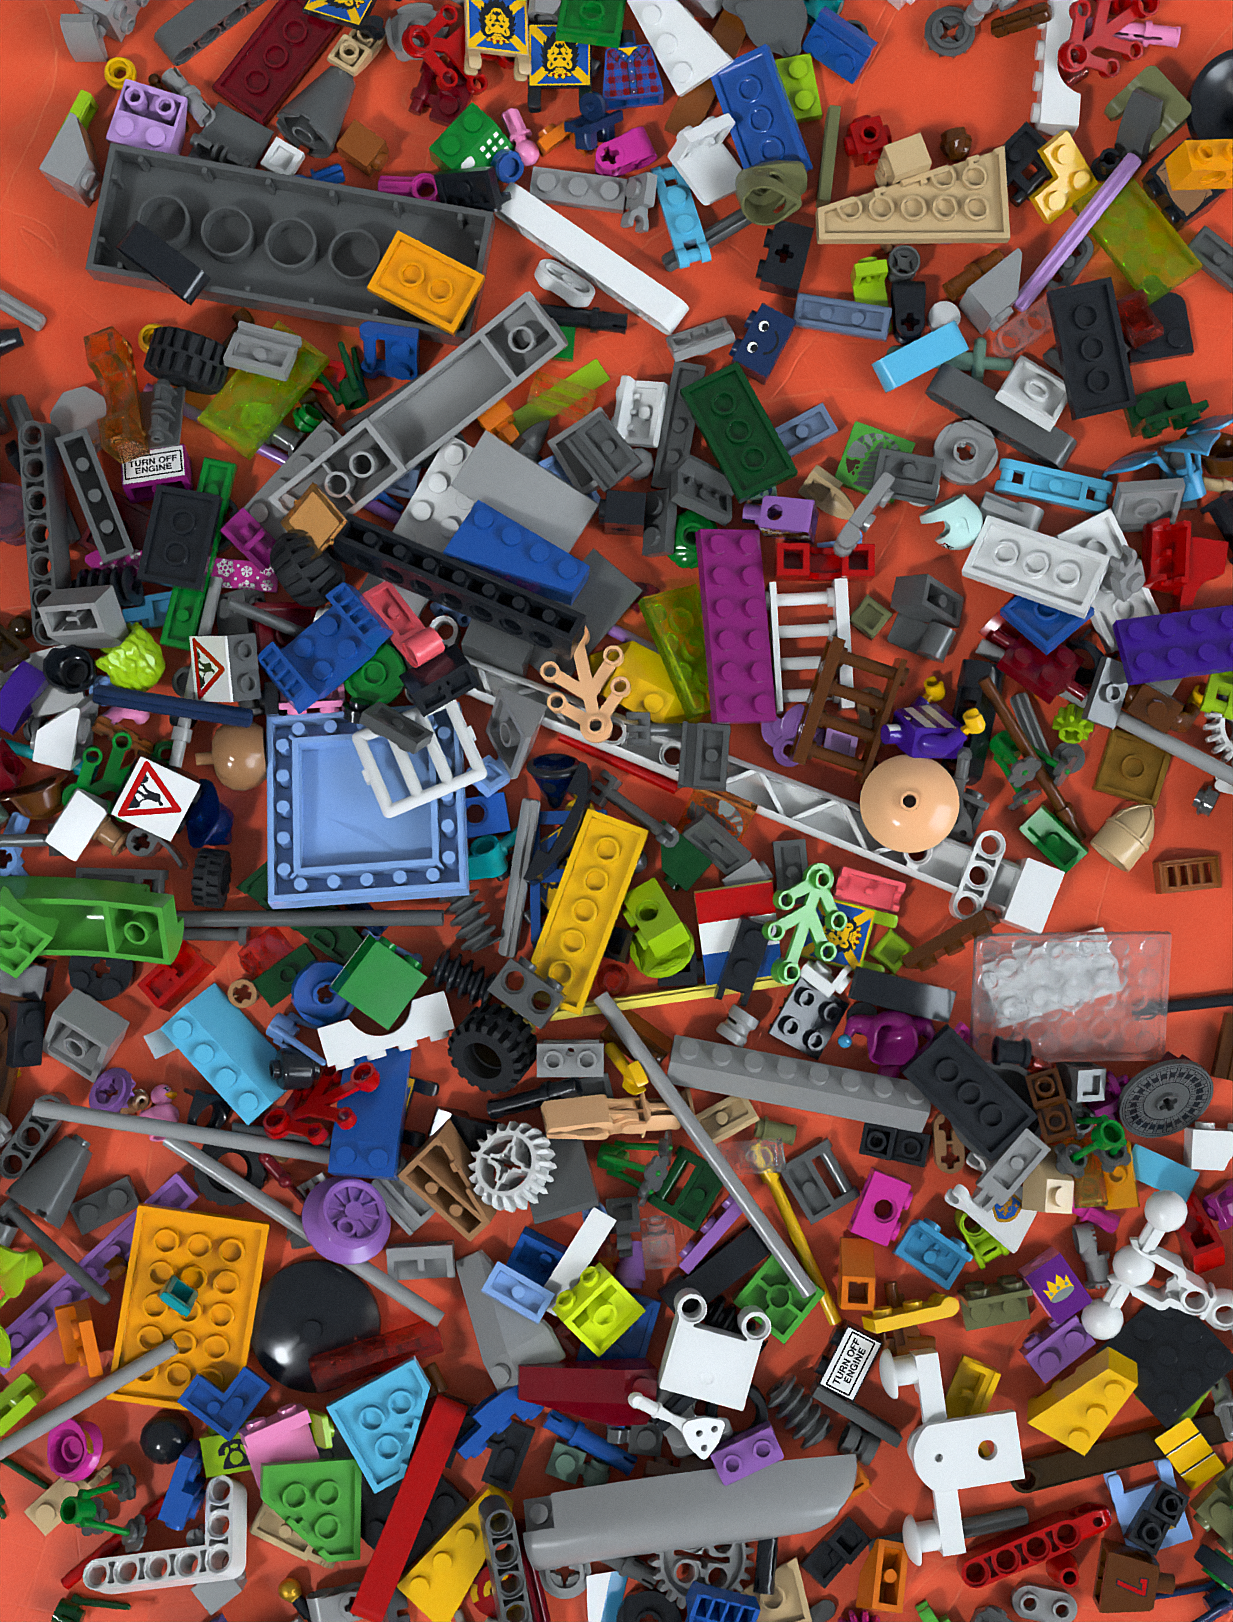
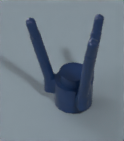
(1217, 1601)

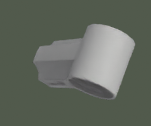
(1018, 513)

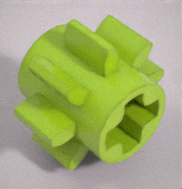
(1070, 725)

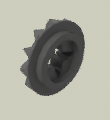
(950, 18)

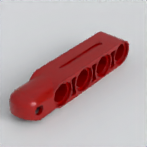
(1083, 1525)

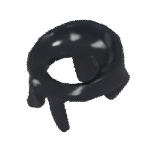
(1086, 676)
(201, 1101)

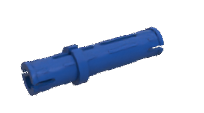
(590, 1442)

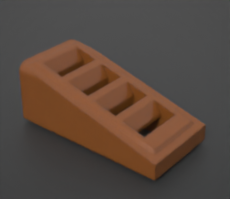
(1161, 876)

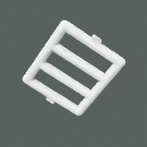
(418, 795)

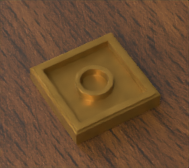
(1131, 768)

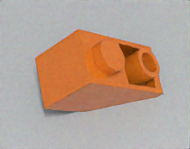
(856, 1274)

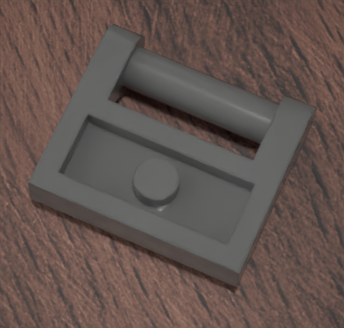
(809, 1186)

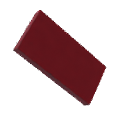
(274, 60)

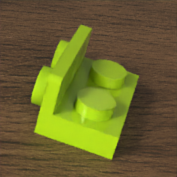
(18, 1400)

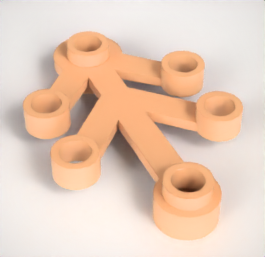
(588, 690)

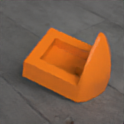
(553, 136)

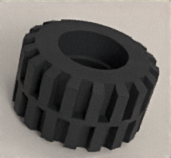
(187, 360)
(492, 1048)

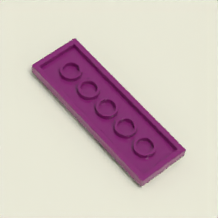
(735, 626)

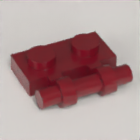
(446, 104)

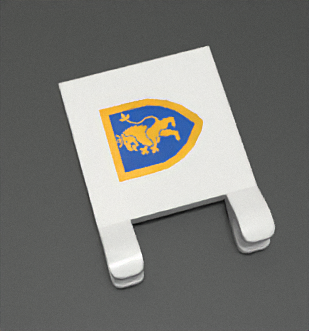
(1004, 1222)

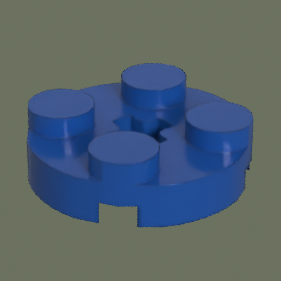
(305, 995)

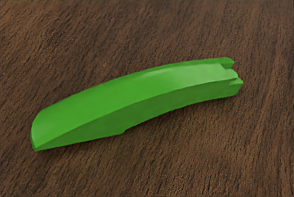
(102, 917)

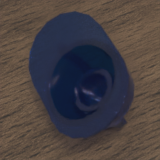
(209, 819)

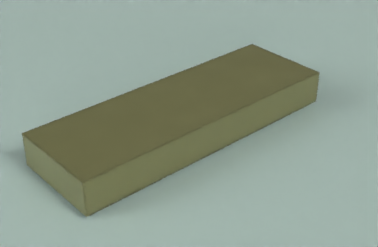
(828, 156)

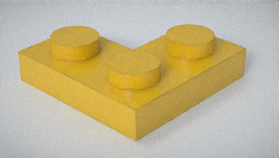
(1069, 181)

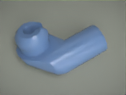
(440, 610)

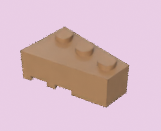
(441, 1178)

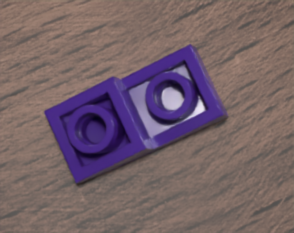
(19, 694)

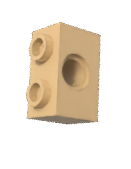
(902, 160)

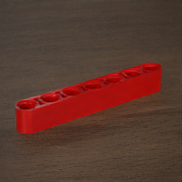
(409, 1509)

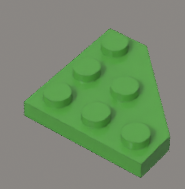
(318, 1502)

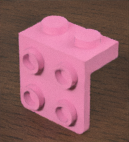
(279, 1438)

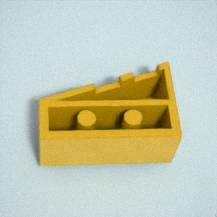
(1086, 1401)

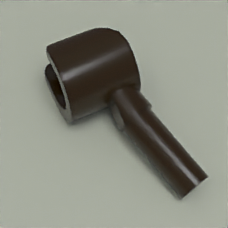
(310, 398)

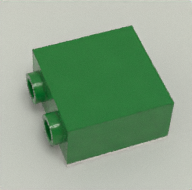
(379, 980)

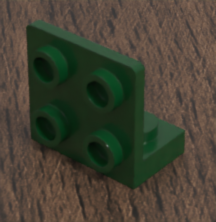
(1162, 410)

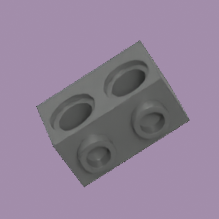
(523, 999)

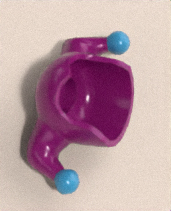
(889, 1035)

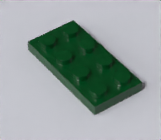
(738, 432)

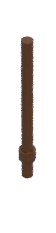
(1063, 810)

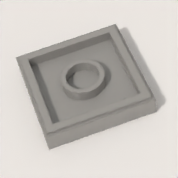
(1147, 502)

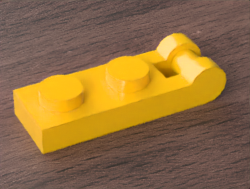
(912, 1313)

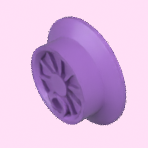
(346, 1220)

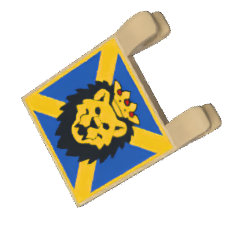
(497, 29)

